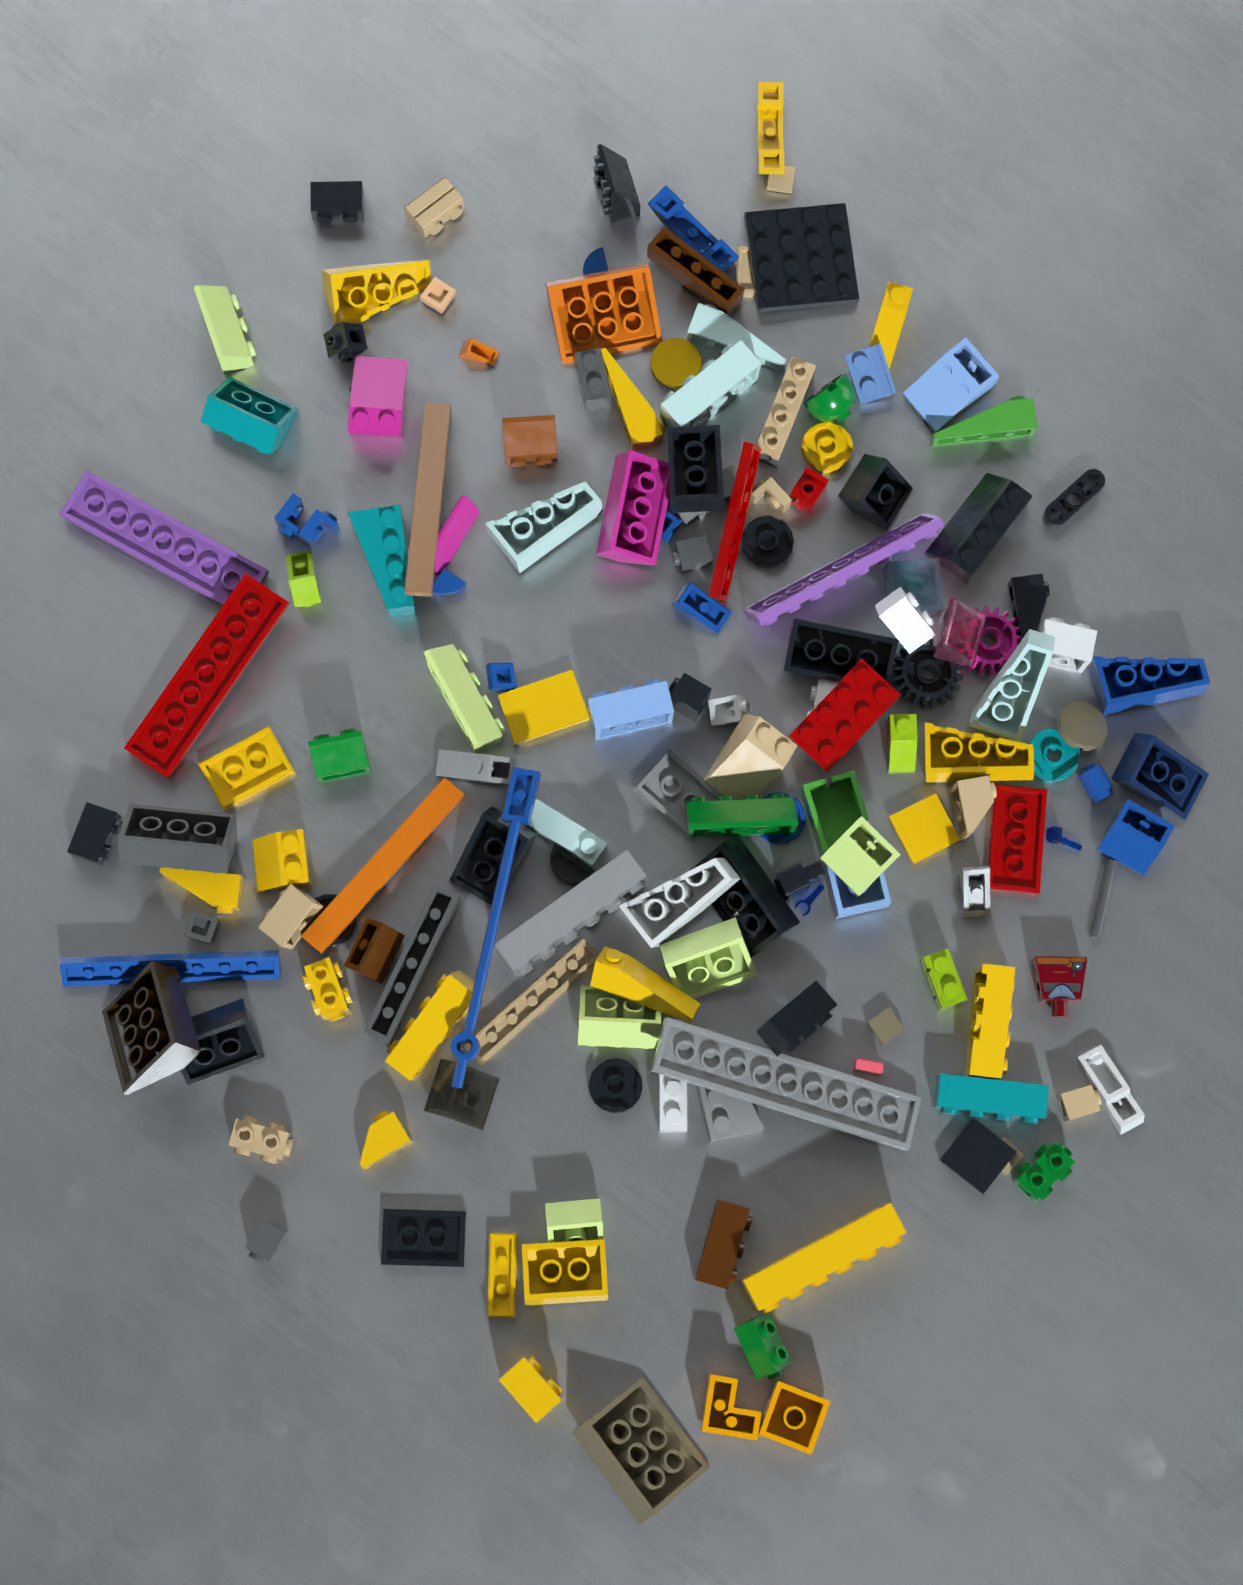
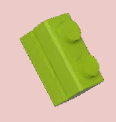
(943, 979)

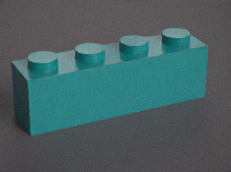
(991, 1097)

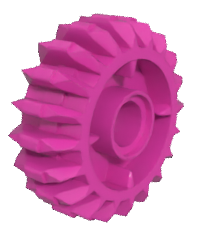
(1005, 641)

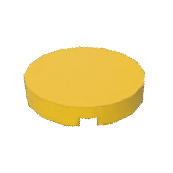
(674, 362)
(826, 447)

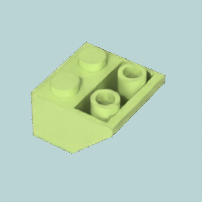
(860, 856)

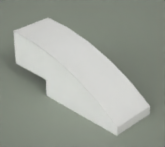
(1112, 1089)

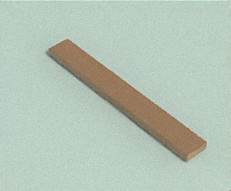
(428, 500)

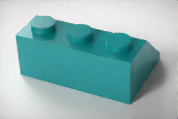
(248, 415)

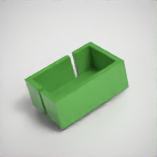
(832, 808)

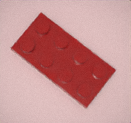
(844, 715)

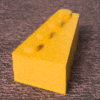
(963, 755)
(989, 1021)
(432, 1025)

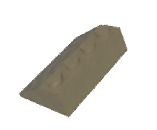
(641, 1450)

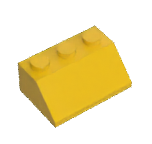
(564, 1272)

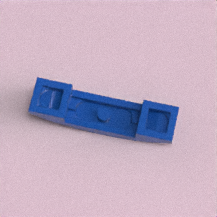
(684, 225)

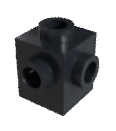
(345, 341)

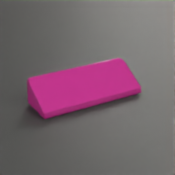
(454, 531)

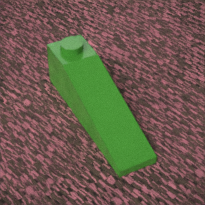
(1004, 421)

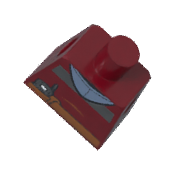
(1059, 981)

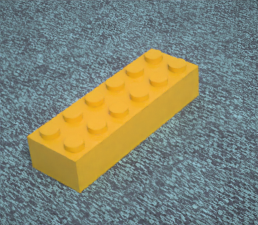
(823, 1256)

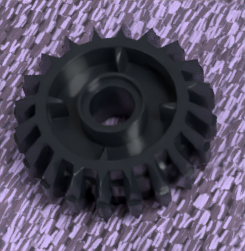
(920, 688)

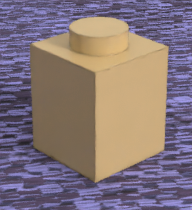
(1079, 1102)

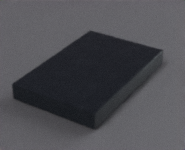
(423, 1237)

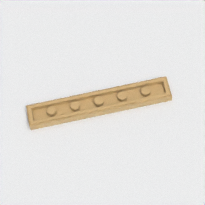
(534, 999)

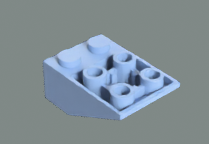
(951, 385)

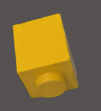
(383, 1138)

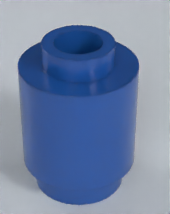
(1096, 782)

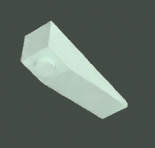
(717, 330)
(567, 834)

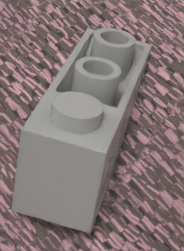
(475, 767)

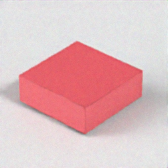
(868, 1066)

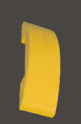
(770, 128)

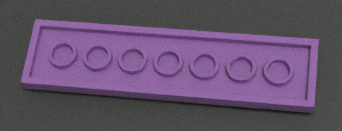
(158, 539)
(836, 572)

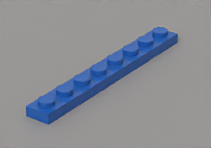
(190, 966)

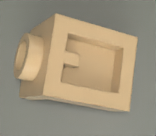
(775, 494)

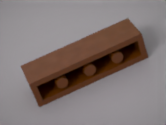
(694, 271)

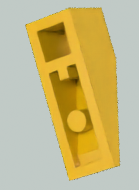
(215, 889)

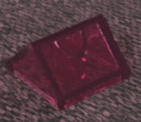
(959, 633)

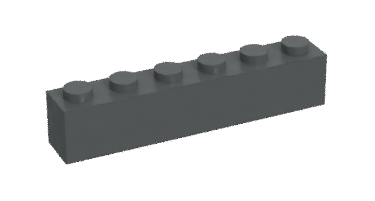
(412, 964)

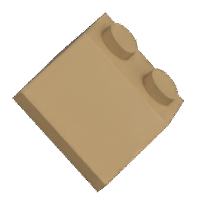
(971, 802)

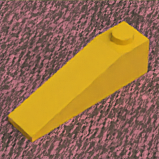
(891, 318)
(636, 414)
(633, 981)

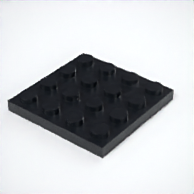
(801, 257)

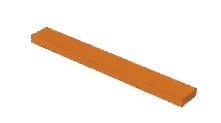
(382, 866)

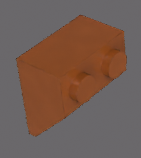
(530, 440)

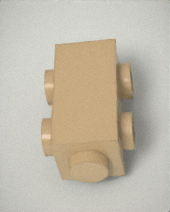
(270, 1141)

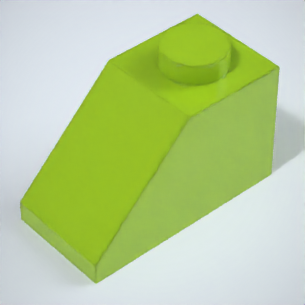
(303, 579)
(901, 742)

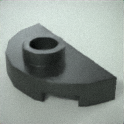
(568, 868)

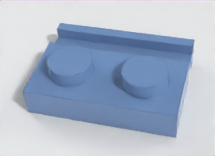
(870, 374)

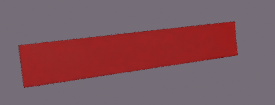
(735, 521)

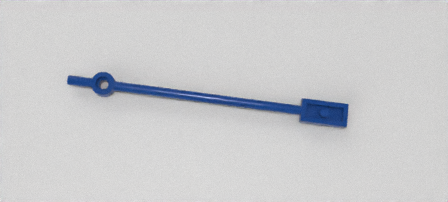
(517, 811)

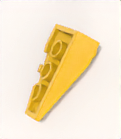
(364, 290)

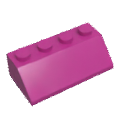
(634, 509)

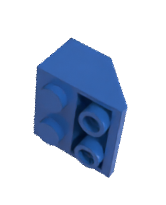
(1135, 837)

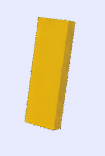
(502, 1275)

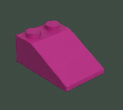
(378, 397)

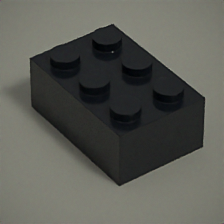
(695, 468)

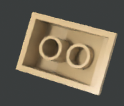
(750, 759)

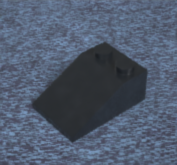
(482, 856)

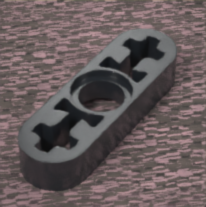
(1092, 491)

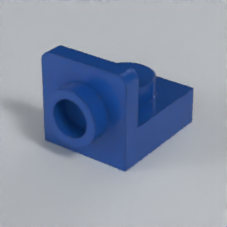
(290, 512)
(314, 529)

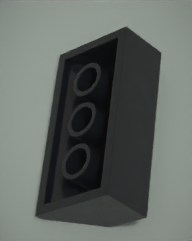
(978, 525)
(834, 651)
(752, 899)

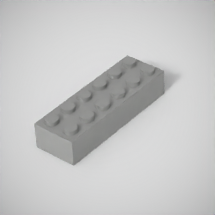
(570, 913)

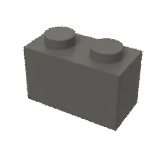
(592, 379)

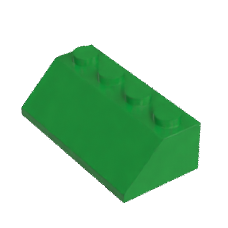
(740, 817)

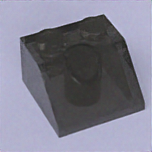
(464, 1105)

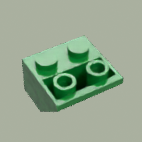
(339, 755)

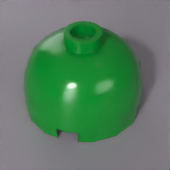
(832, 400)

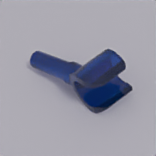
(1054, 836)
(810, 899)

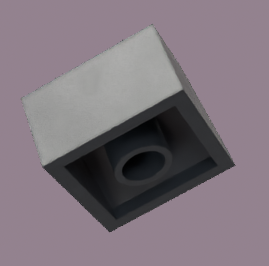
(875, 490)

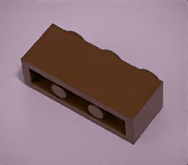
(723, 1244)

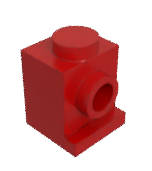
(813, 481)

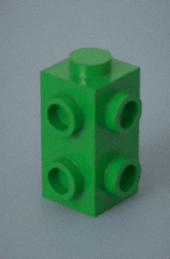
(1051, 1164)
(763, 1346)

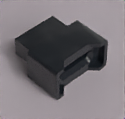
(797, 879)

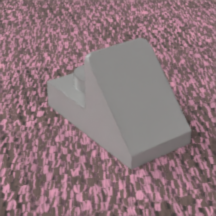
(975, 891)

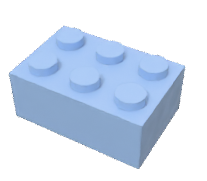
(630, 709)

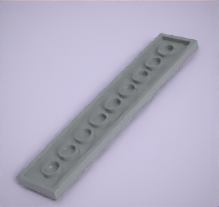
(786, 1084)

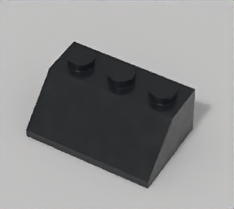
(225, 1041)

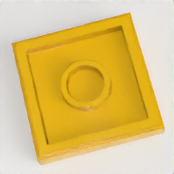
(924, 829)

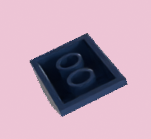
(1160, 775)

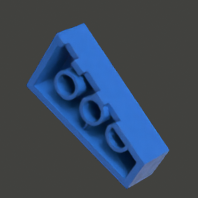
(1138, 683)

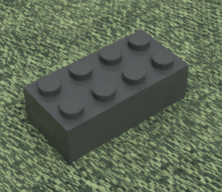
(177, 838)

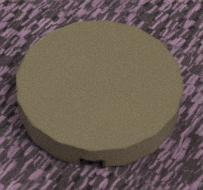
(1081, 725)

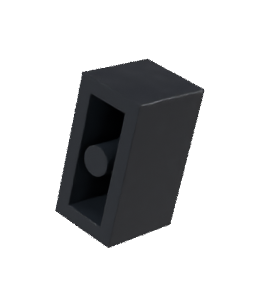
(337, 201)
(689, 696)
(94, 834)

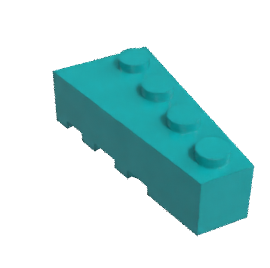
(385, 549)

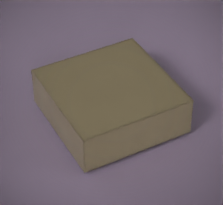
(885, 1025)

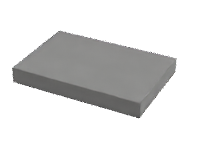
(671, 785)

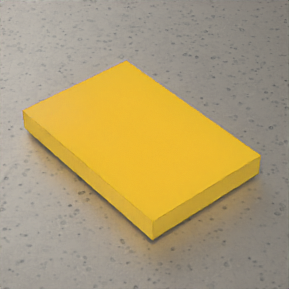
(543, 707)
(246, 768)

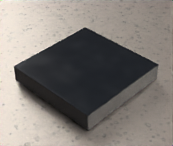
(978, 1156)

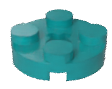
(1048, 769)

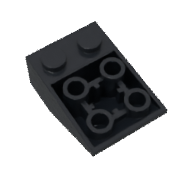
(616, 185)

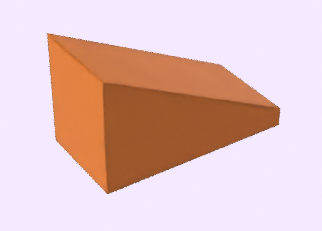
(478, 352)

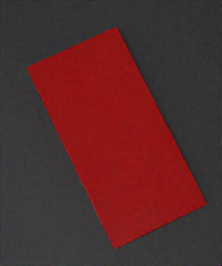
(1017, 839)

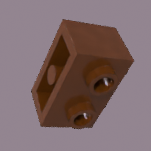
(374, 950)

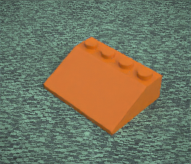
(604, 311)

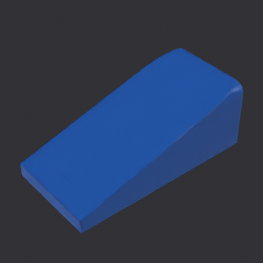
(701, 607)

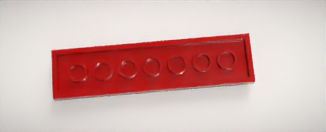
(207, 676)

